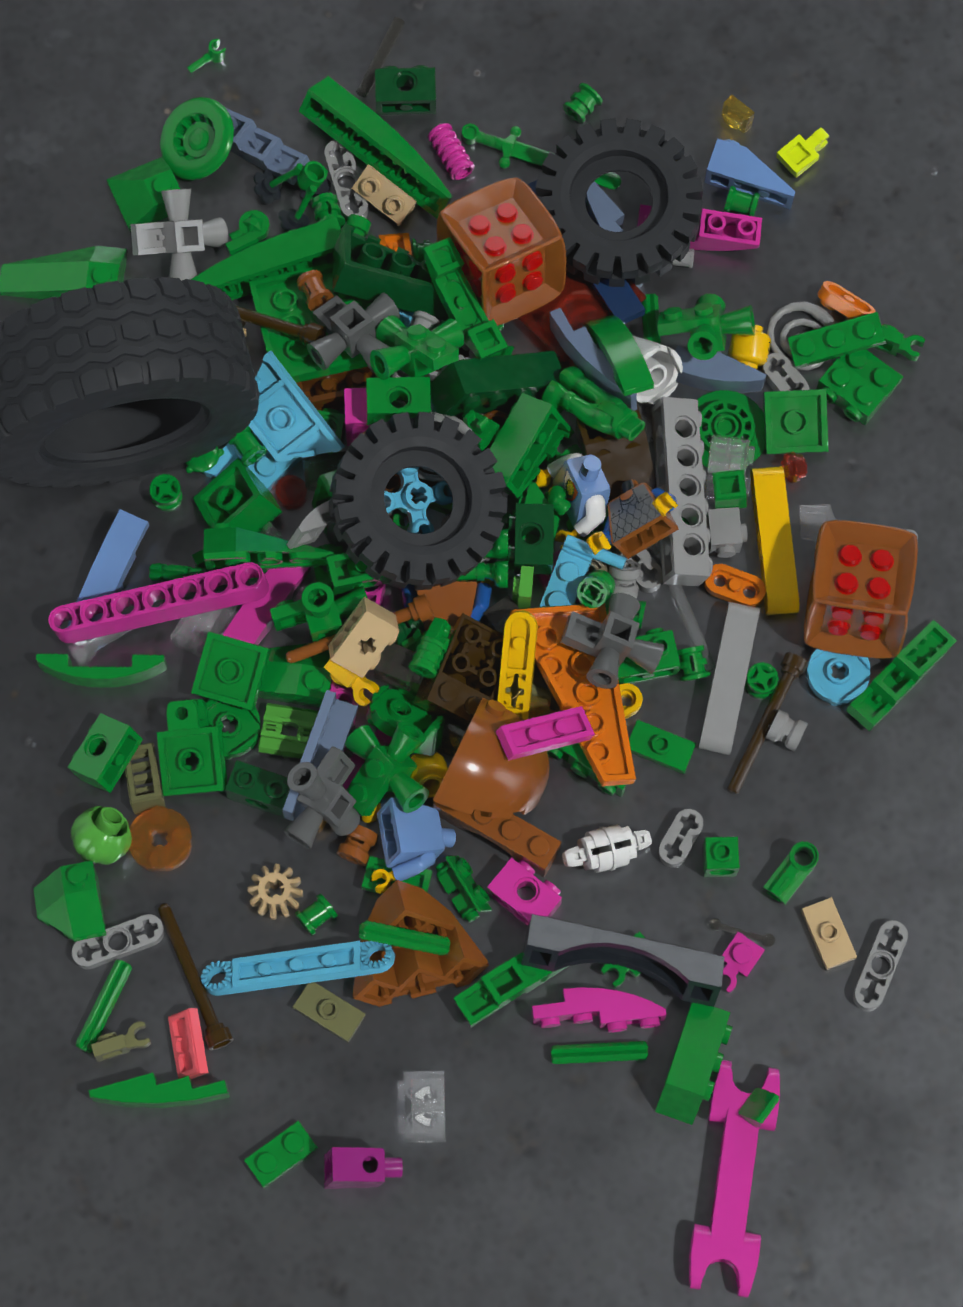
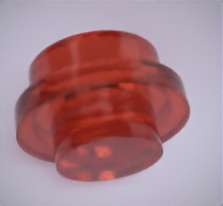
(794, 466)
(291, 490)

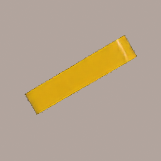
(774, 540)

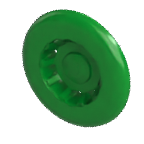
(205, 142)
(726, 419)

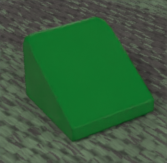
(729, 489)
(434, 738)
(758, 1106)

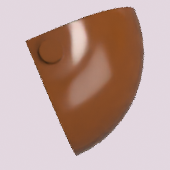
(484, 777)

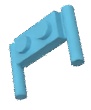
(572, 569)

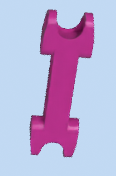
(726, 1236)

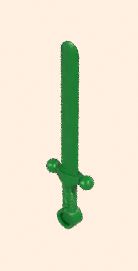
(510, 147)

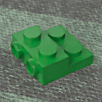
(859, 384)

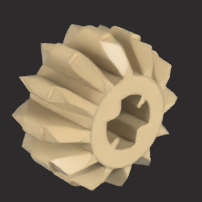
(273, 880)

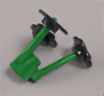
(311, 181)

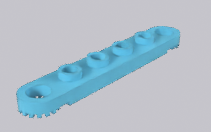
(297, 967)

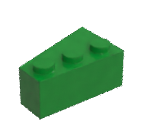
(526, 441)
(694, 1062)

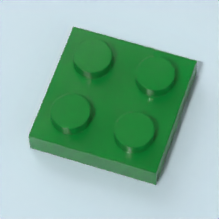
(795, 421)
(231, 671)

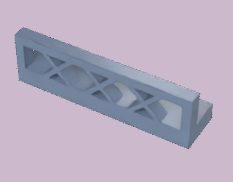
(329, 730)

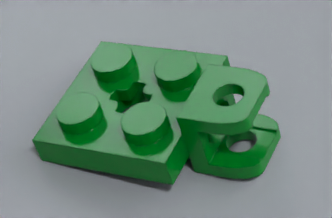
(188, 735)

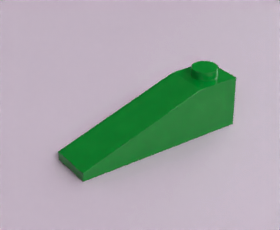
(63, 272)
(234, 546)
(296, 682)

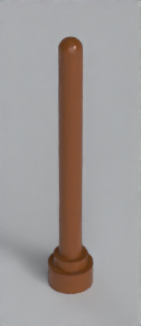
(417, 610)

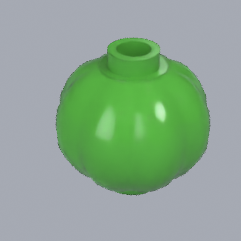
(101, 835)

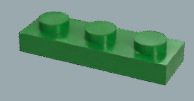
(836, 340)

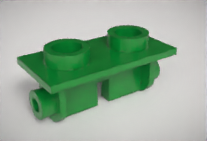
(458, 876)

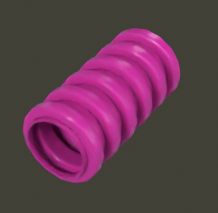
(451, 151)

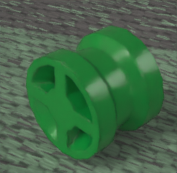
(163, 486)
(766, 676)

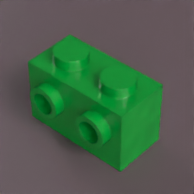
(668, 666)

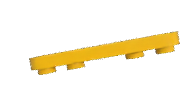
(518, 658)

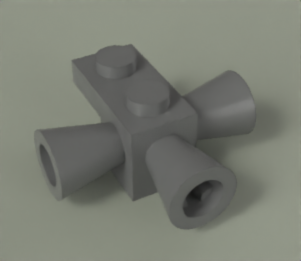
(349, 329)
(612, 641)
(322, 797)

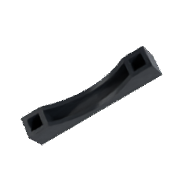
(686, 972)

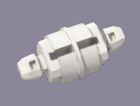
(609, 856)

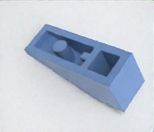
(740, 168)

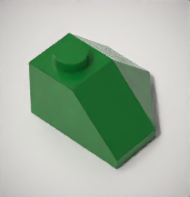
(72, 901)

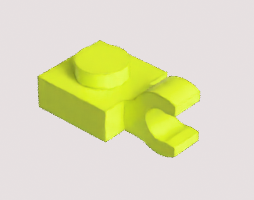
(802, 153)

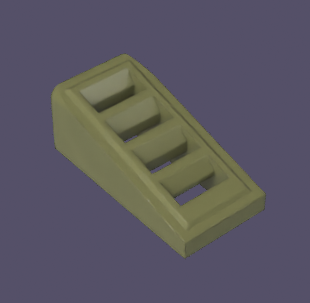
(148, 796)

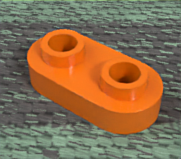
(838, 298)
(735, 583)

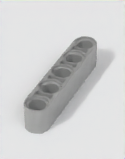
(729, 678)

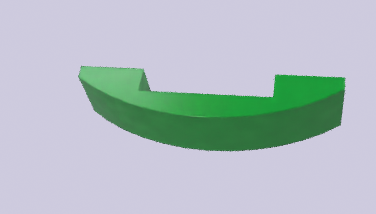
(459, 299)
(622, 353)
(142, 669)

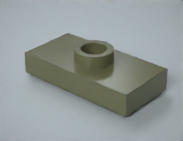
(329, 1011)

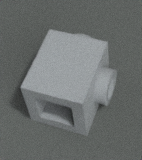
(726, 531)

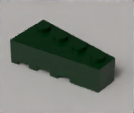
(368, 268)
(492, 382)

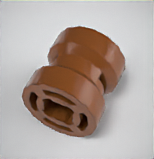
(357, 845)

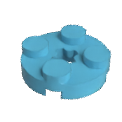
(837, 690)

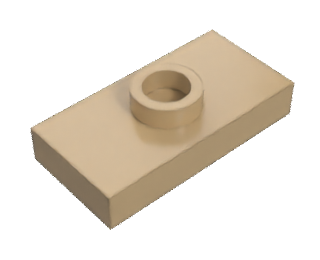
(828, 933)

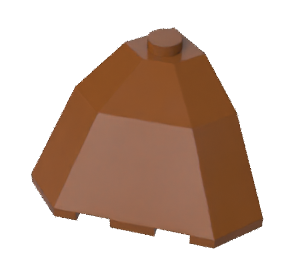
(415, 970)

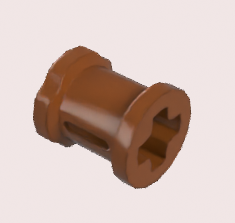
(314, 289)

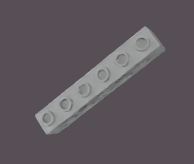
(667, 417)

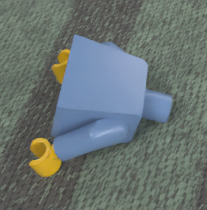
(408, 840)

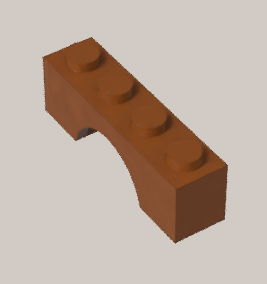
(511, 834)

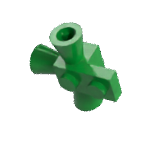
(706, 325)
(415, 348)
(317, 609)
(386, 768)

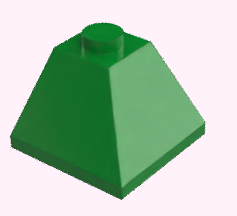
(140, 190)
(237, 499)

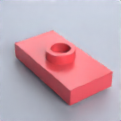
(188, 1043)

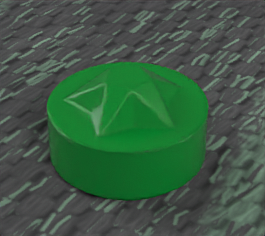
(256, 222)

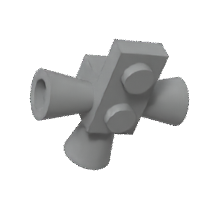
(178, 234)

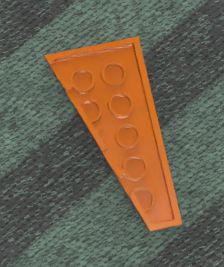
(566, 676)

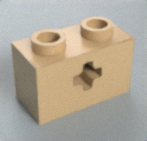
(364, 637)

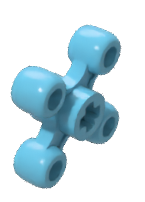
(423, 496)

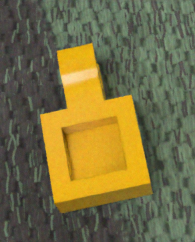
(348, 679)

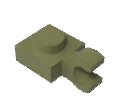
(111, 1045)

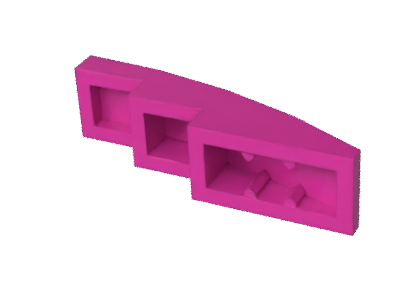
(254, 618)

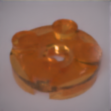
(158, 821)

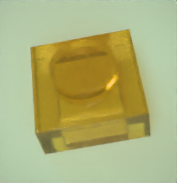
(737, 114)

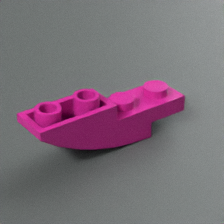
(720, 230)
(613, 1008)

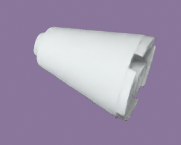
(663, 366)

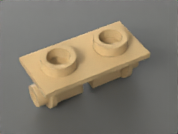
(384, 195)

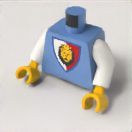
(585, 489)

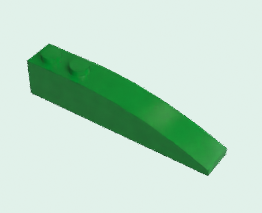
(374, 143)
(275, 256)

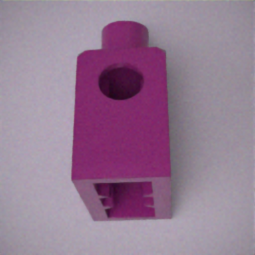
(345, 1169)

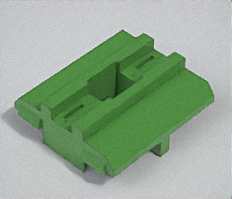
(281, 716)

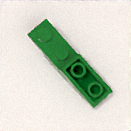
(500, 988)

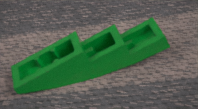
(901, 675)
(145, 1092)

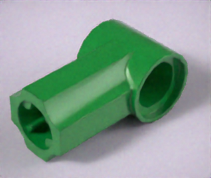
(791, 874)

